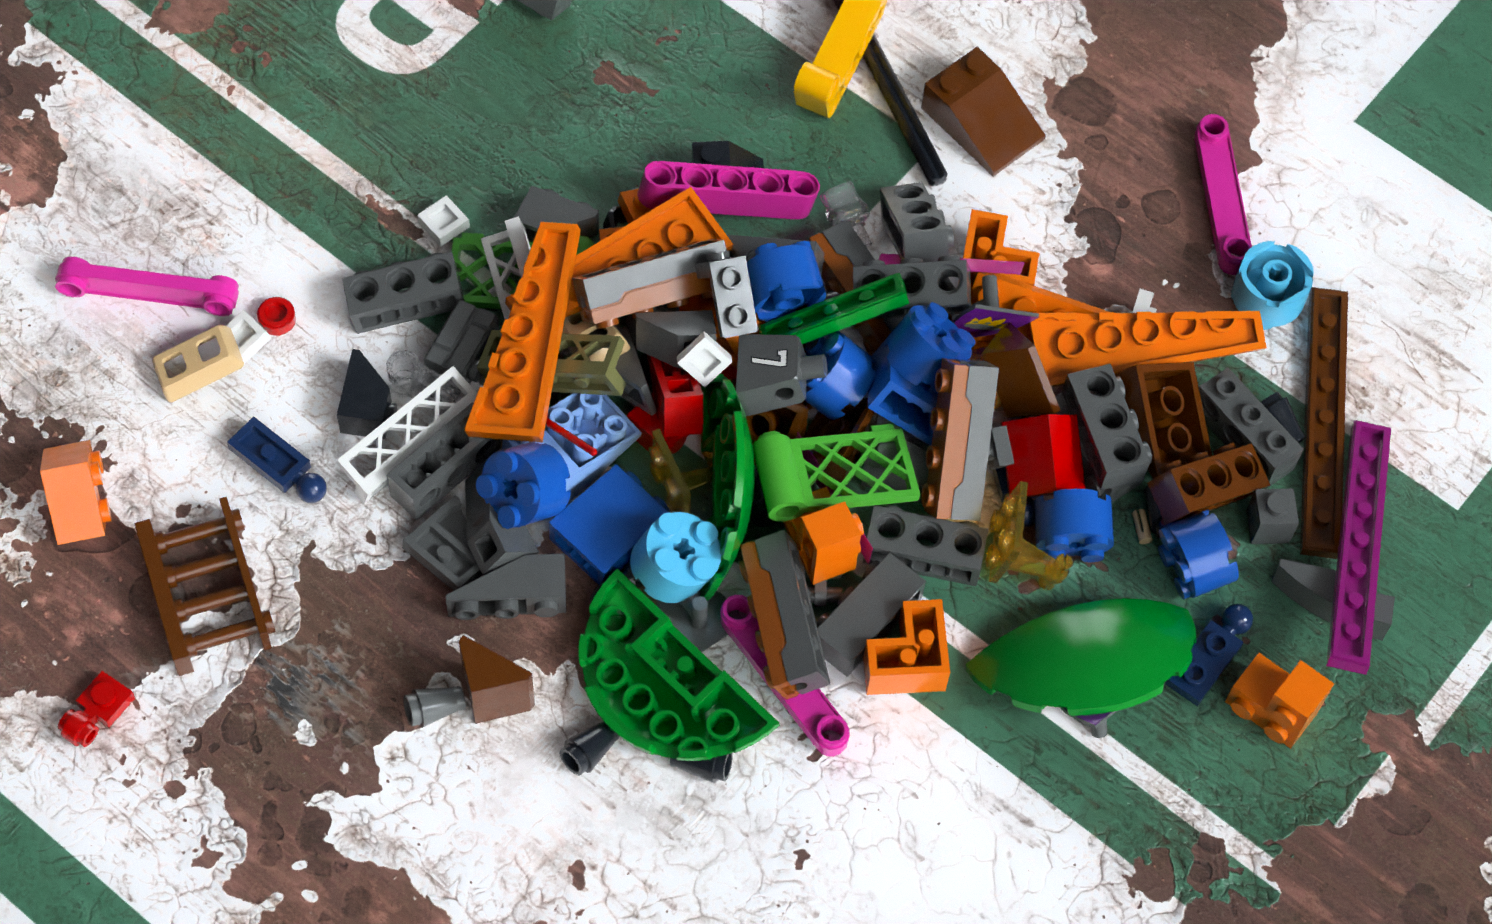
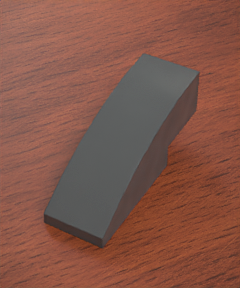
(1314, 590)

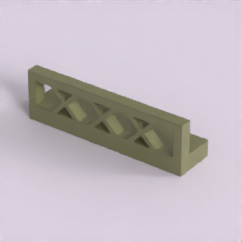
(574, 373)

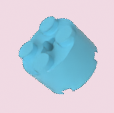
(1273, 282)
(676, 556)

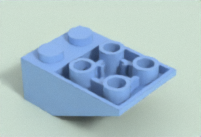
(594, 421)

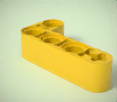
(824, 81)

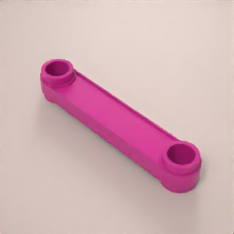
(1222, 192)
(214, 295)
(810, 710)

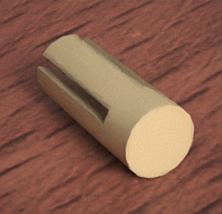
(1144, 537)

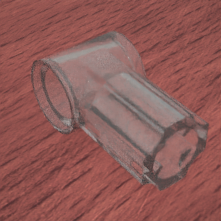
(419, 379)

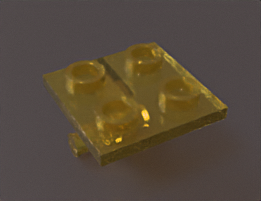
(667, 472)
(1015, 553)

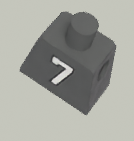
(774, 372)

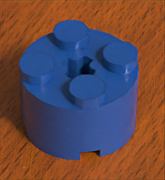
(784, 279)
(923, 340)
(847, 376)
(525, 484)
(1074, 524)
(1198, 553)

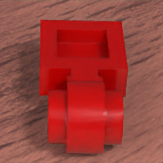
(102, 702)

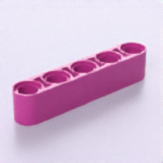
(732, 188)

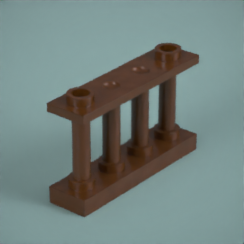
(175, 611)

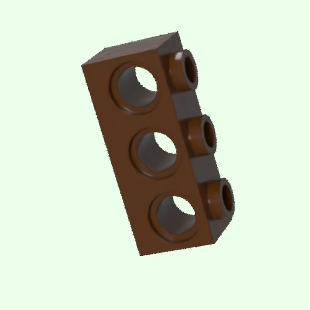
(1207, 481)

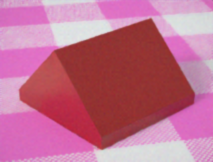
(1045, 454)

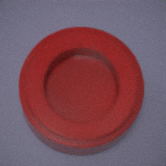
(276, 316)

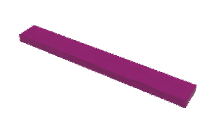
(1359, 548)

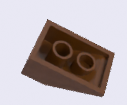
(982, 111)
(1167, 411)

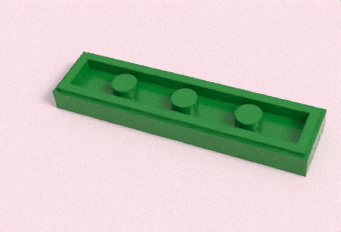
(841, 310)

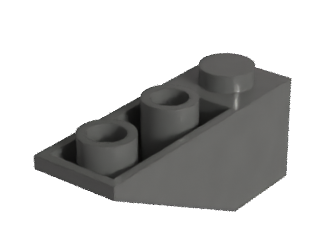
(487, 539)
(523, 586)

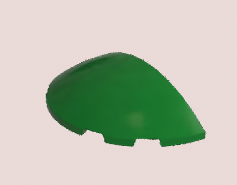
(730, 440)
(1089, 656)
(659, 685)

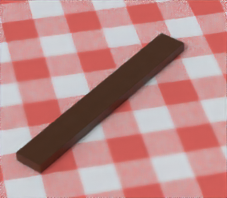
(1324, 423)

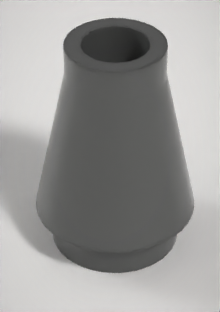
(432, 704)

